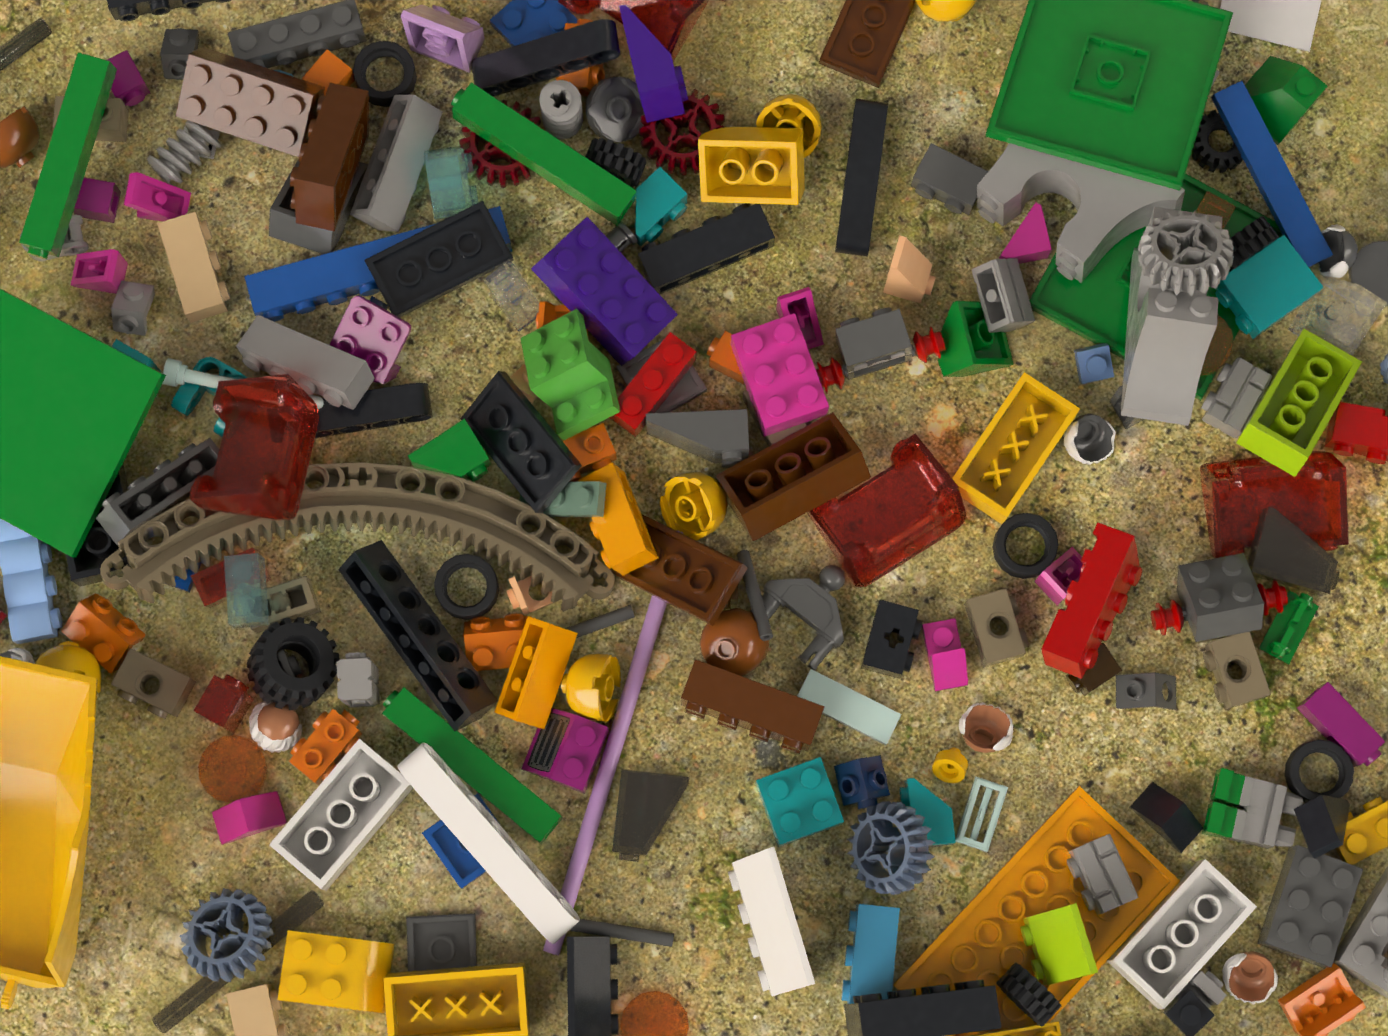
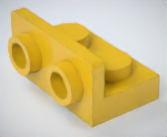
(1365, 832)

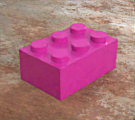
(779, 375)

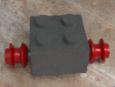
(876, 345)
(1219, 599)

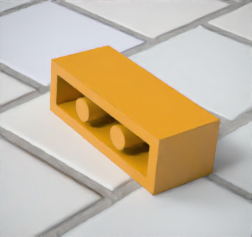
(622, 526)
(535, 672)

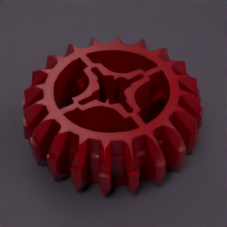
(492, 154)
(668, 154)

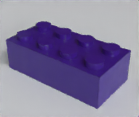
(606, 289)

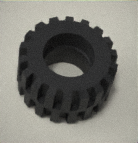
(307, 642)

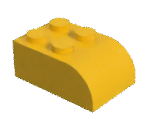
(752, 165)
(335, 971)

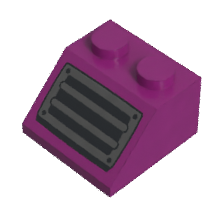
(566, 750)

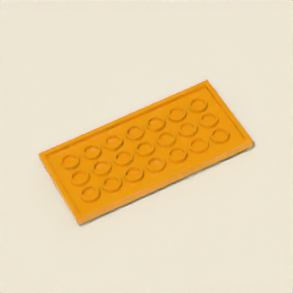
(1037, 879)

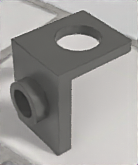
(1145, 691)

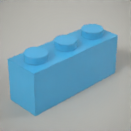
(872, 951)

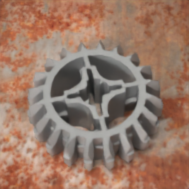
(1185, 253)

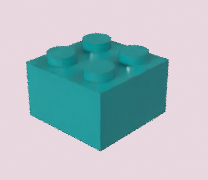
(799, 802)

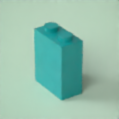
(1267, 287)

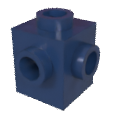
(862, 781)

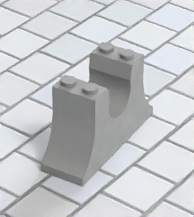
(1105, 202)
(1165, 344)

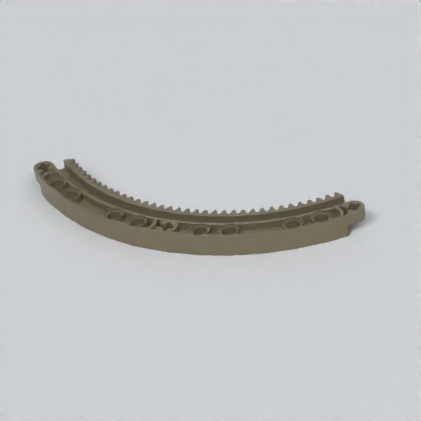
(475, 517)

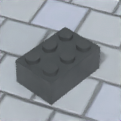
(1310, 906)

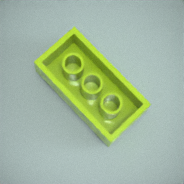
(1299, 402)

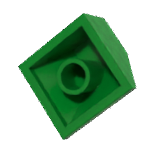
(1283, 94)
(969, 343)
(453, 453)

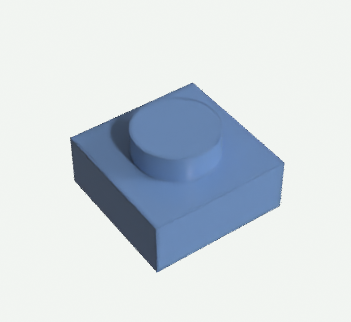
(1094, 363)

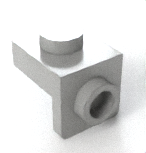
(132, 307)
(1207, 988)

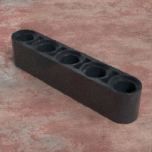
(547, 57)
(861, 177)
(377, 410)

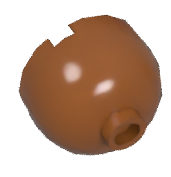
(18, 138)
(733, 642)

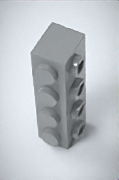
(396, 163)
(311, 363)

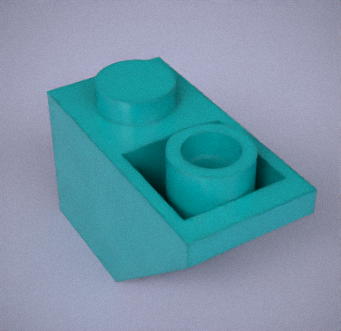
(656, 203)
(936, 812)

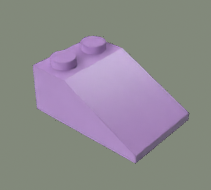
(443, 36)

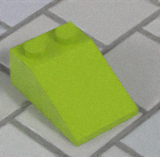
(1058, 945)

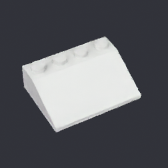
(772, 922)

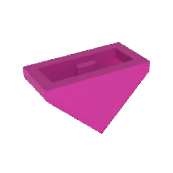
(1030, 239)
(99, 271)
(803, 306)
(1058, 576)
(249, 817)

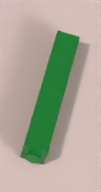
(543, 153)
(68, 156)
(472, 765)

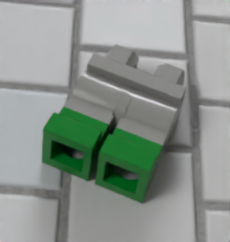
(1261, 811)

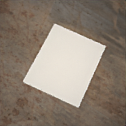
(1275, 21)

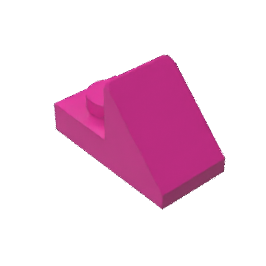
(155, 198)
(945, 654)

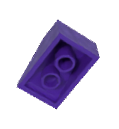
(657, 80)

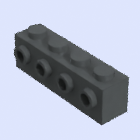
(299, 35)
(159, 492)

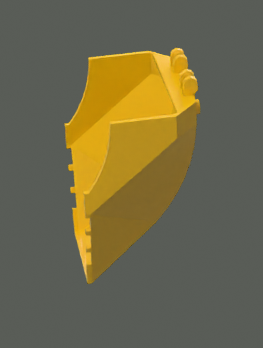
(43, 819)

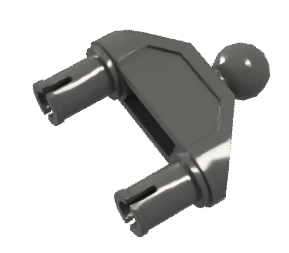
(813, 606)

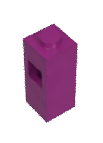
(1342, 724)

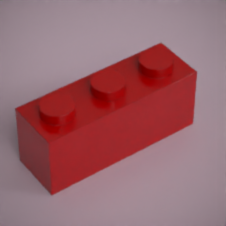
(654, 383)

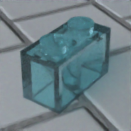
(449, 181)
(246, 590)

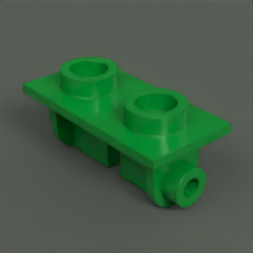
(1289, 627)

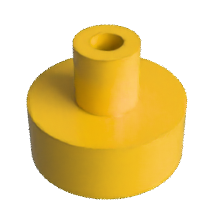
(950, 765)

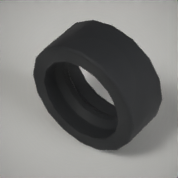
(378, 50)
(1028, 520)
(455, 564)
(1329, 748)

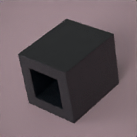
(1188, 1012)

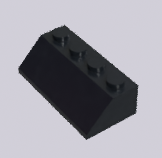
(591, 986)

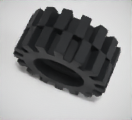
(1206, 153)
(617, 160)
(1251, 240)
(1028, 994)

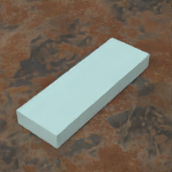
(850, 707)

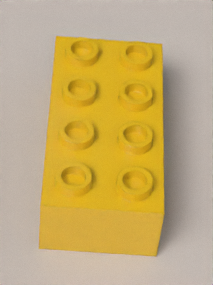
(1014, 447)
(458, 1001)

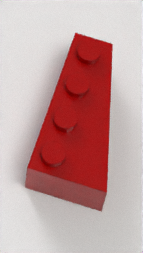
(1359, 431)
(1093, 602)

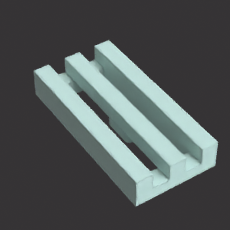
(972, 841)

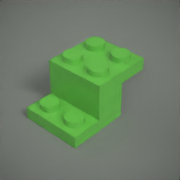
(570, 374)

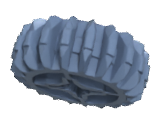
(905, 856)
(234, 952)

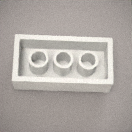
(341, 815)
(1181, 934)

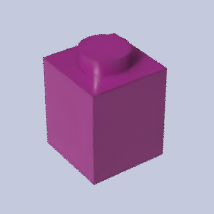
(128, 81)
(98, 200)

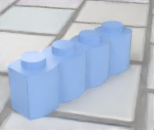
(28, 586)

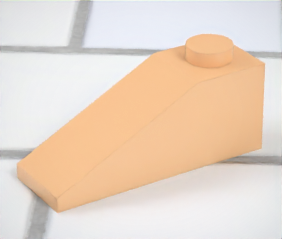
(909, 273)

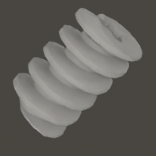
(561, 109)
(183, 152)

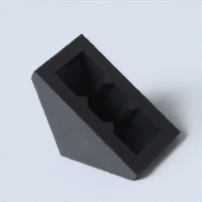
(1167, 816)
(1323, 823)

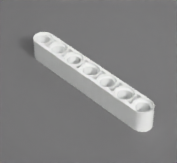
(488, 842)

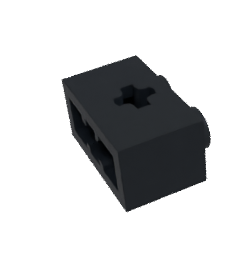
(888, 619)

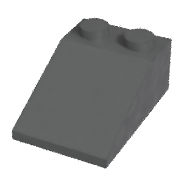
(283, 220)
(712, 435)

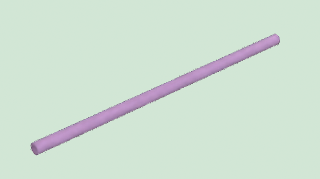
(610, 758)

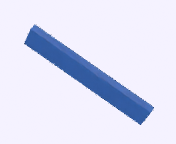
(1271, 173)

